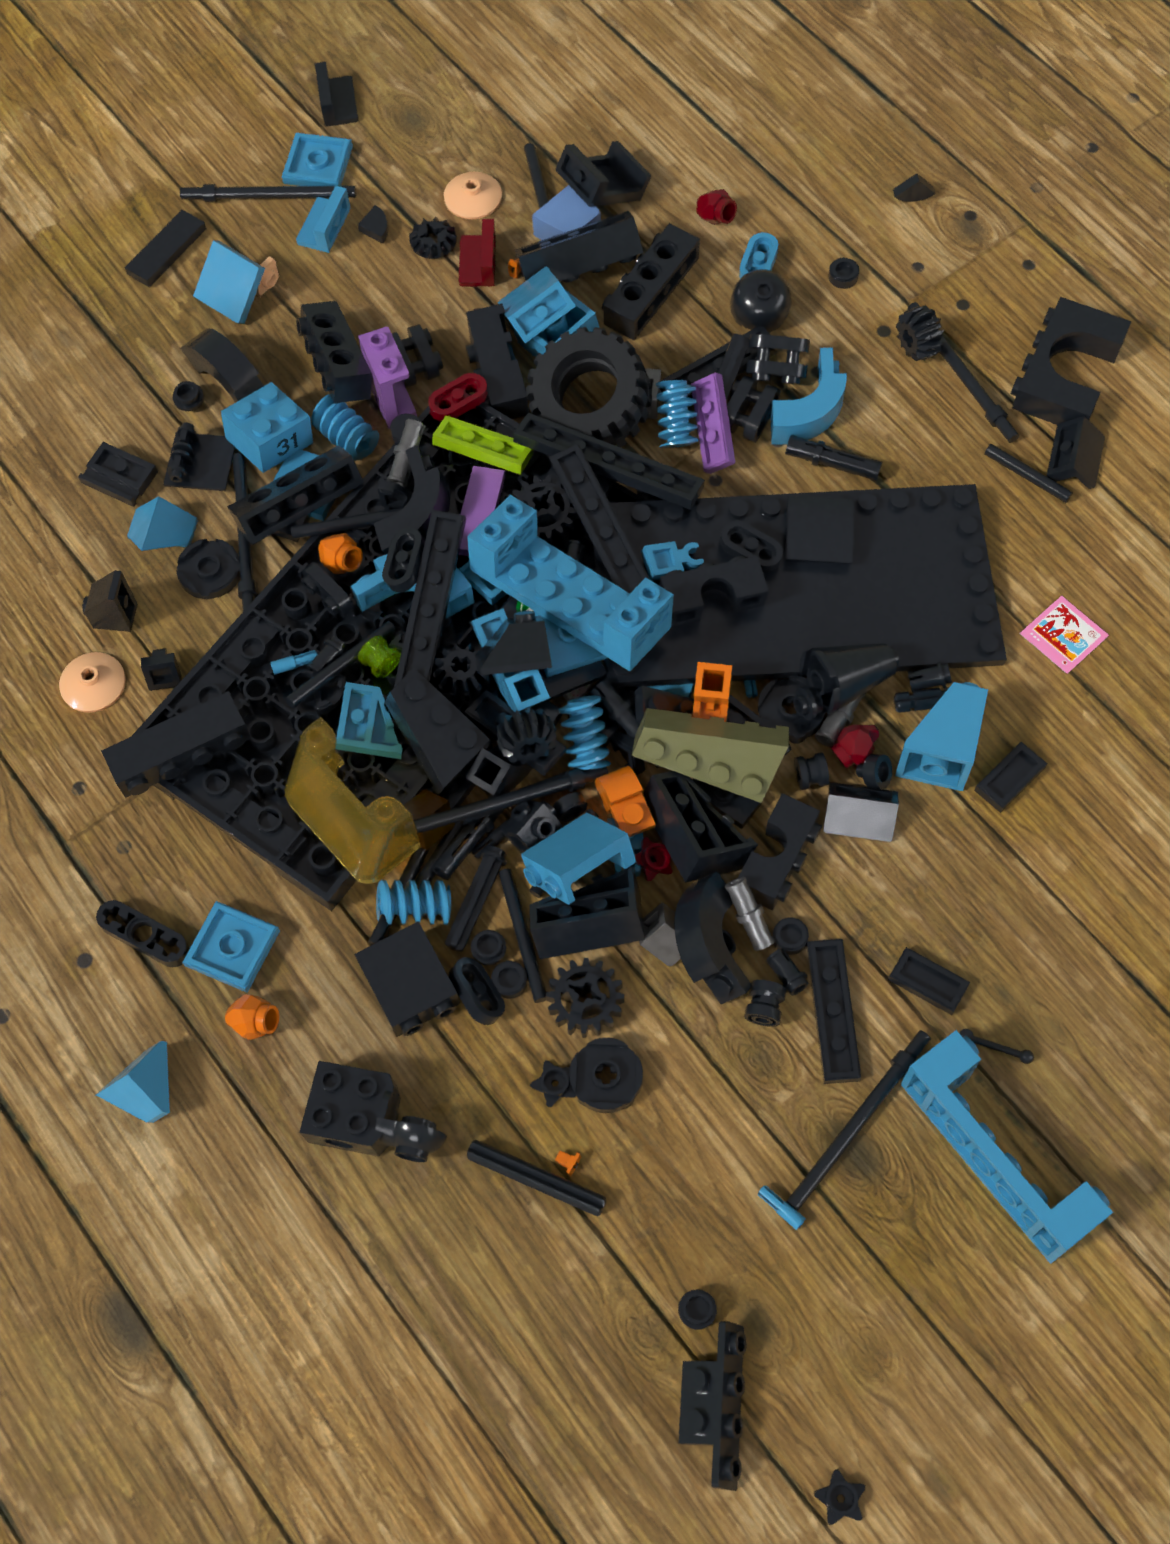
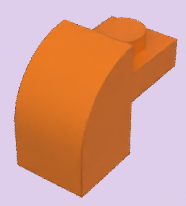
(712, 690)
(624, 799)

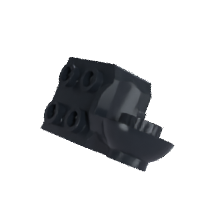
(360, 1114)

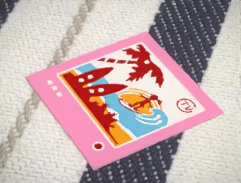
(1064, 634)

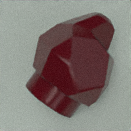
(716, 207)
(855, 744)

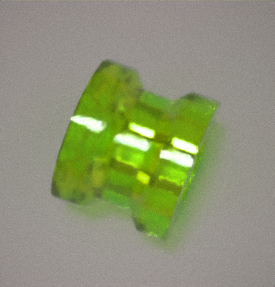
(379, 656)

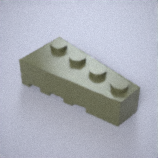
(713, 751)

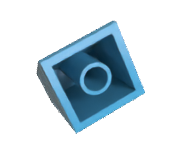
(946, 739)

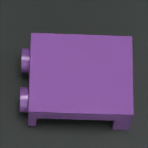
(387, 373)

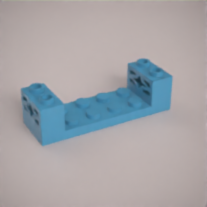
(565, 591)
(931, 1087)

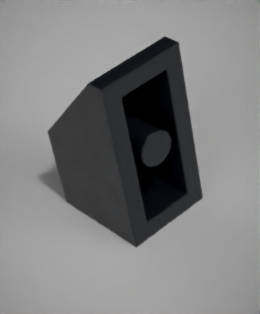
(110, 603)

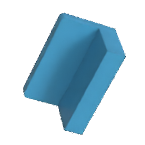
(325, 221)

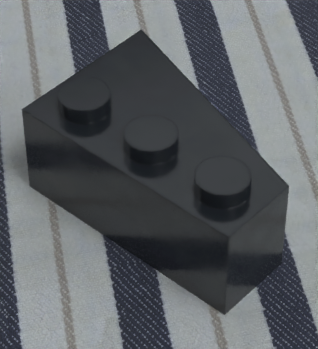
(495, 361)
(435, 729)
(693, 829)
(600, 917)

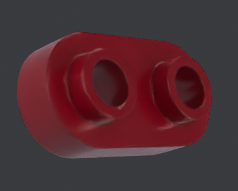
(456, 396)

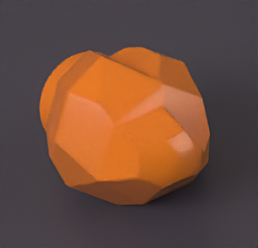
(340, 554)
(252, 1017)

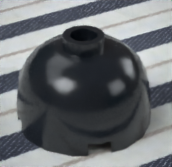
(761, 300)

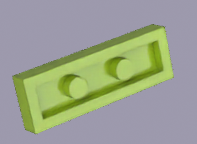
(481, 444)

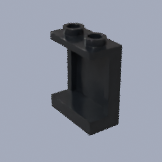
(604, 178)
(408, 980)

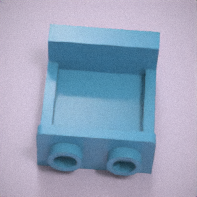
(536, 304)
(573, 853)

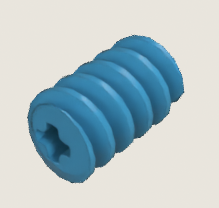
(676, 413)
(344, 428)
(584, 733)
(413, 901)

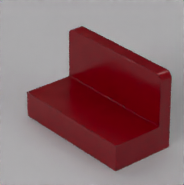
(478, 257)

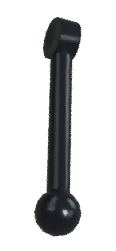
(1025, 1056)

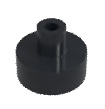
(875, 771)

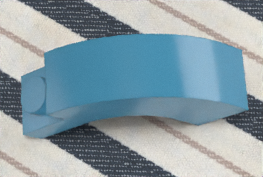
(815, 412)
(372, 590)
(518, 688)

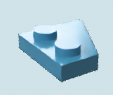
(366, 723)

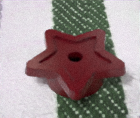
(661, 856)

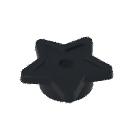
(544, 1083)
(850, 1491)

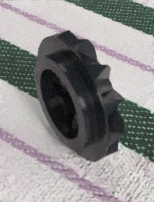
(428, 248)

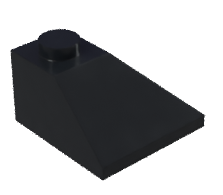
(516, 646)

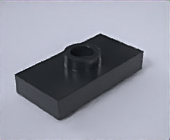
(729, 803)

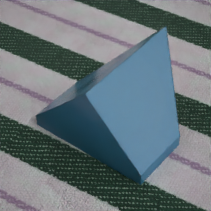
(161, 525)
(142, 1086)

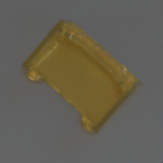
(363, 838)

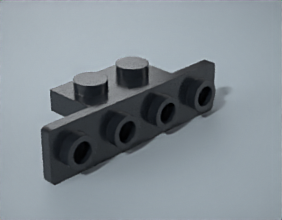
(713, 1405)

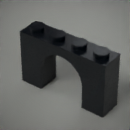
(1068, 328)

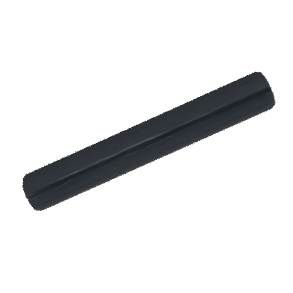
(536, 1177)

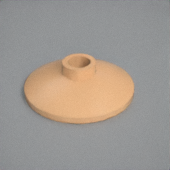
(472, 195)
(97, 692)

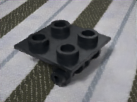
(199, 460)

